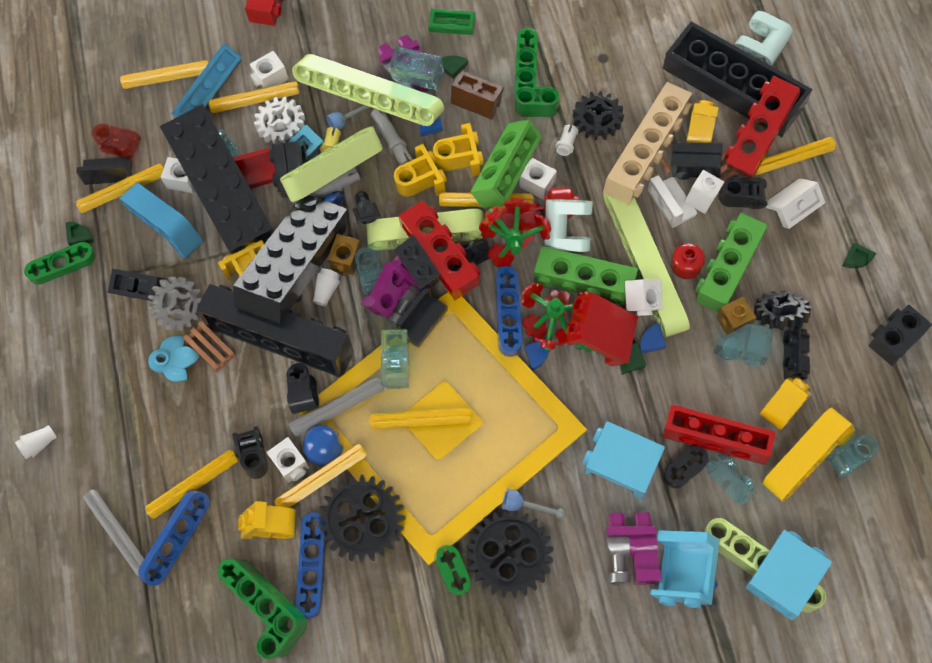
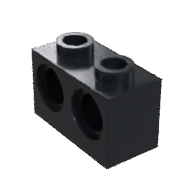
(133, 284)
(901, 336)

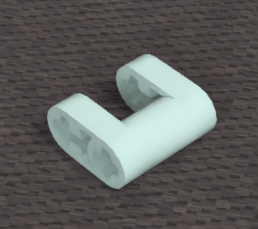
(776, 33)
(556, 214)

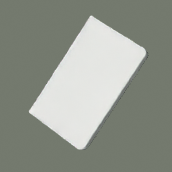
(671, 200)
(796, 201)

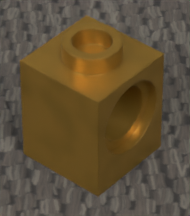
(344, 246)
(735, 315)

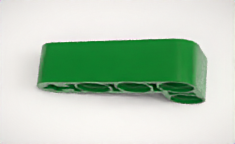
(528, 91)
(259, 604)

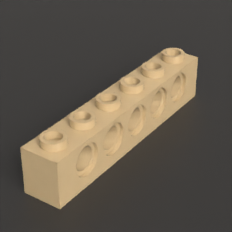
(647, 144)

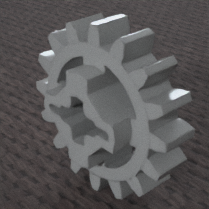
(166, 298)

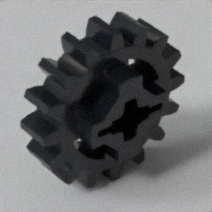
(598, 115)
(782, 310)

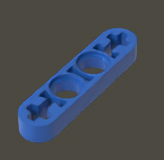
(504, 310)
(170, 534)
(306, 565)

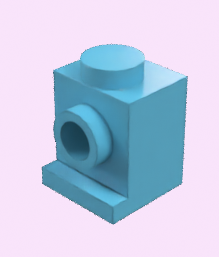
(311, 139)

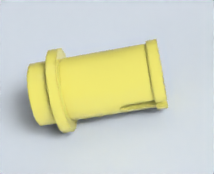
(330, 140)

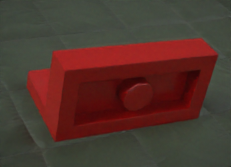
(256, 167)

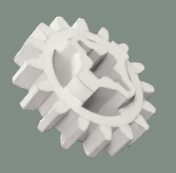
(279, 120)

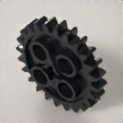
(367, 542)
(525, 573)

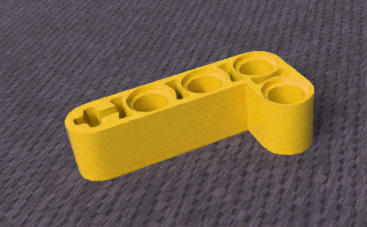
(808, 454)

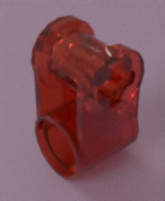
(116, 140)

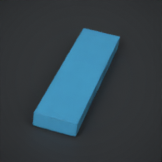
(209, 80)

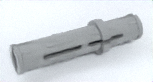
(396, 145)
(337, 184)

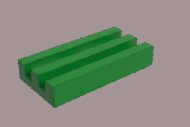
(450, 24)

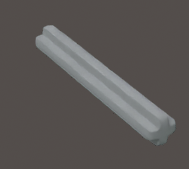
(336, 406)
(114, 529)

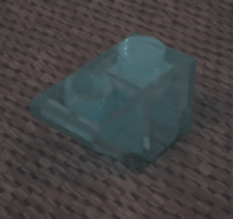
(746, 344)

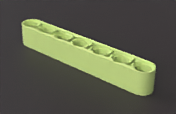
(368, 90)
(646, 257)

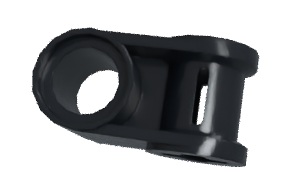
(749, 193)
(301, 389)
(250, 448)

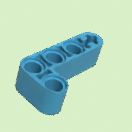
(162, 219)

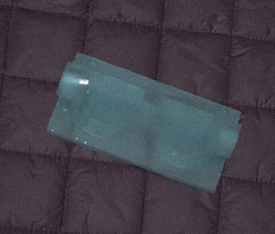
(739, 486)

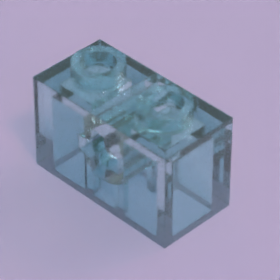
(416, 68)
(395, 359)

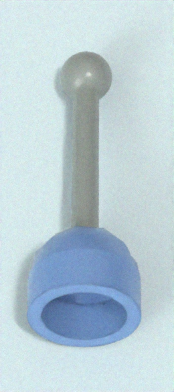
(338, 120)
(514, 501)

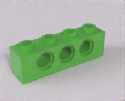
(506, 164)
(750, 233)
(577, 265)

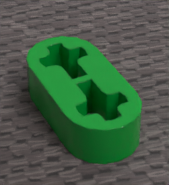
(458, 567)

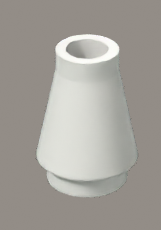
(326, 284)
(35, 442)

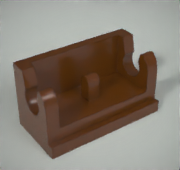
(476, 94)

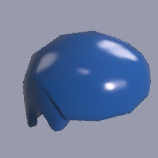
(322, 445)

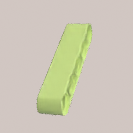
(331, 164)
(388, 233)
(754, 552)

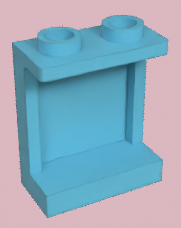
(623, 458)
(687, 568)
(789, 574)

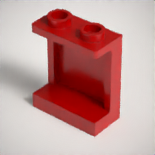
(602, 328)

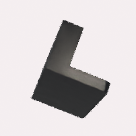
(105, 170)
(422, 317)

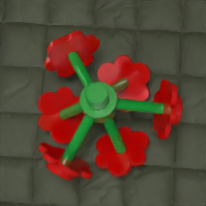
(516, 235)
(556, 309)

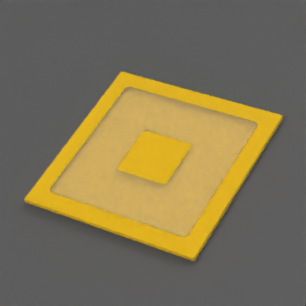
(454, 471)

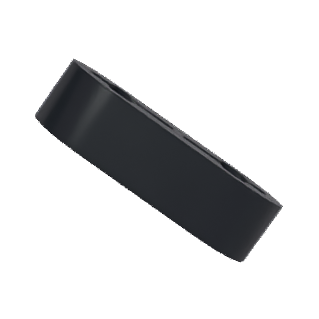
(682, 462)

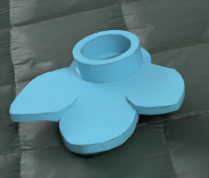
(177, 359)

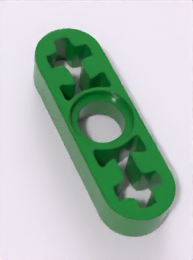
(50, 259)

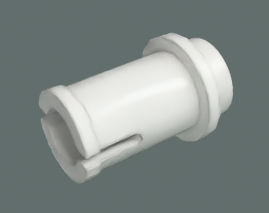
(565, 144)

